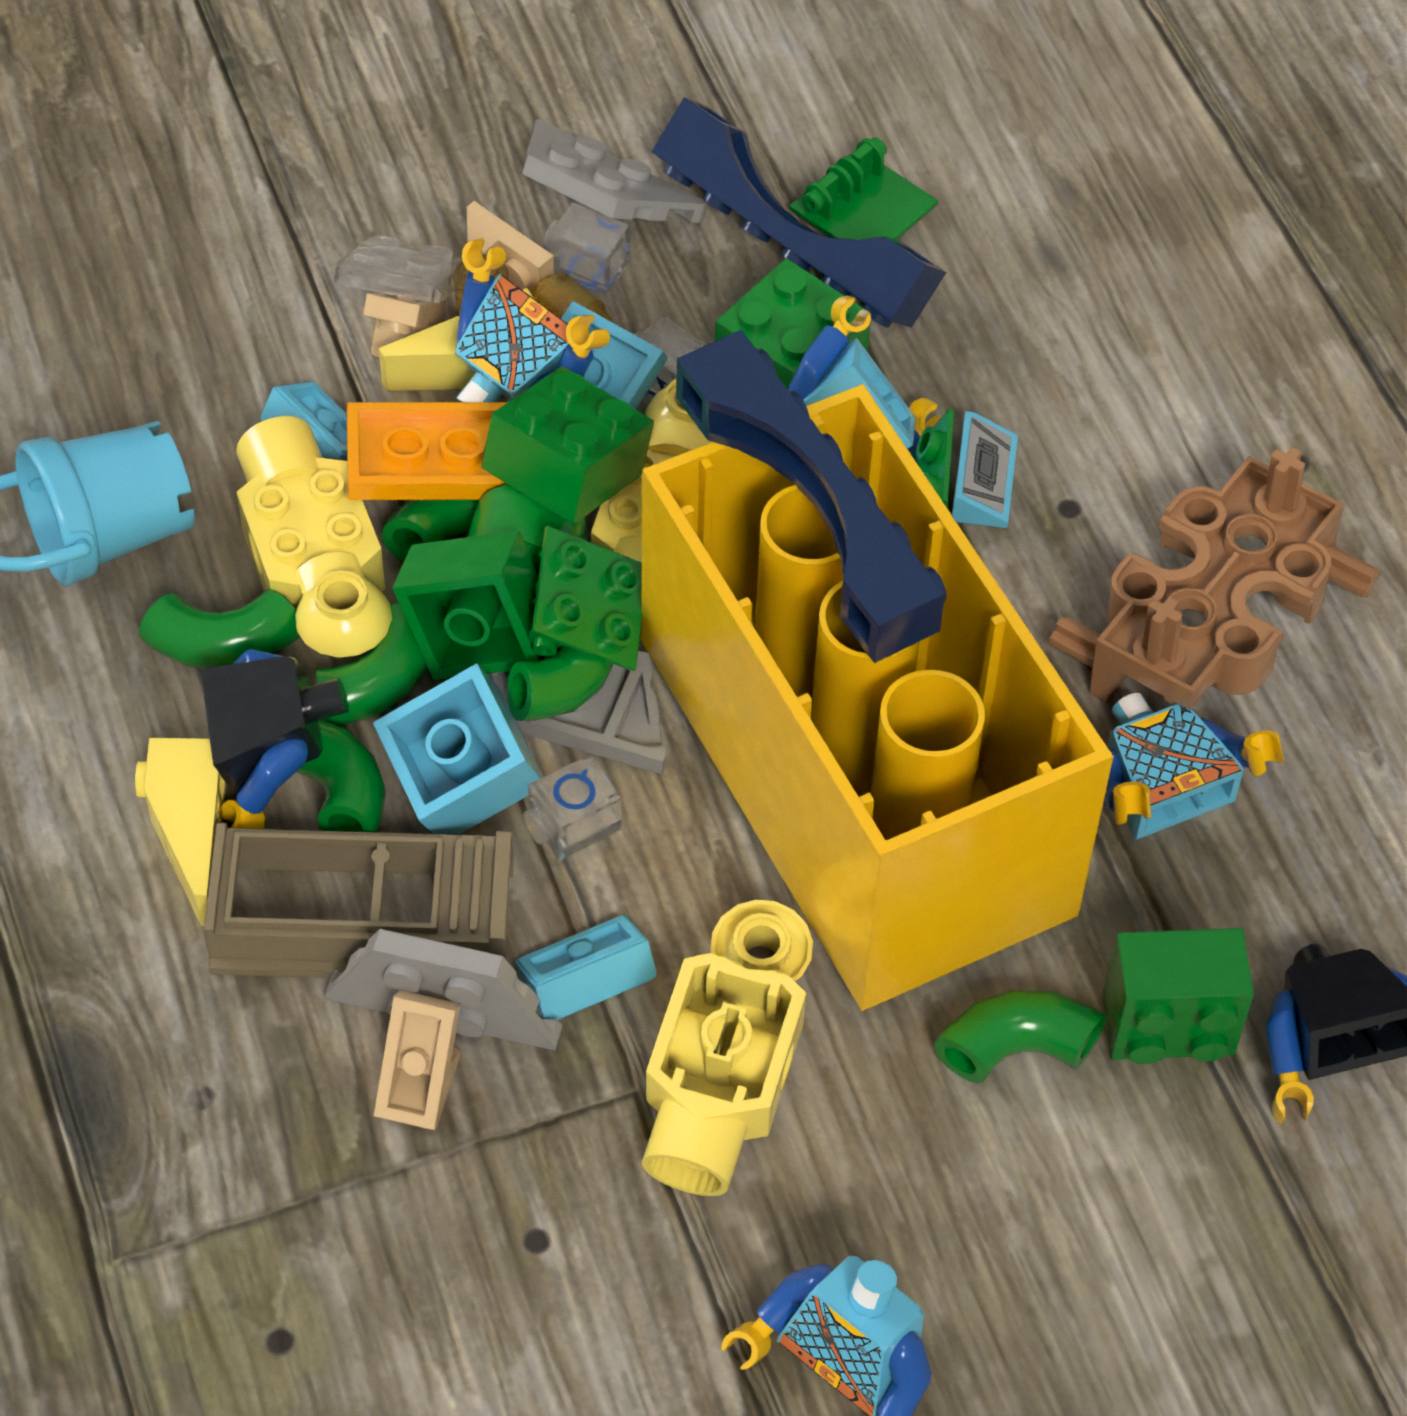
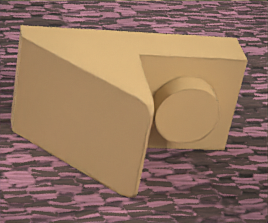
(525, 259)
(399, 317)
(418, 1060)

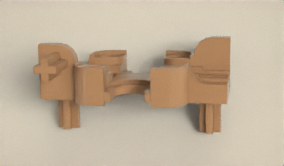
(1231, 645)

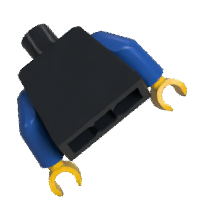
(264, 727)
(1333, 1019)

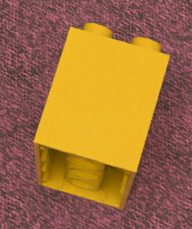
(901, 798)

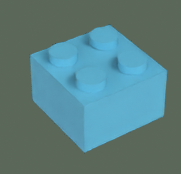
(458, 753)

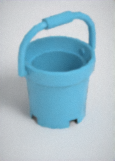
(97, 498)

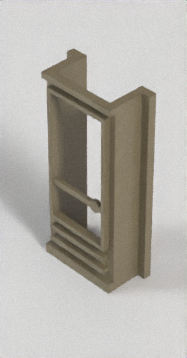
(466, 901)

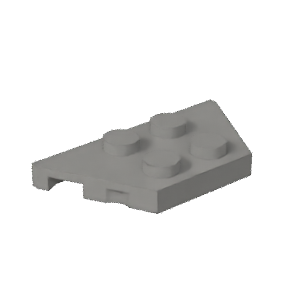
(603, 181)
(613, 724)
(482, 982)

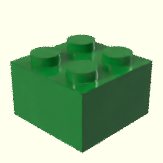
(786, 316)
(567, 444)
(469, 602)
(1177, 994)

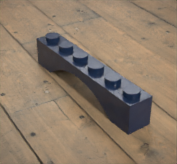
(718, 158)
(745, 406)

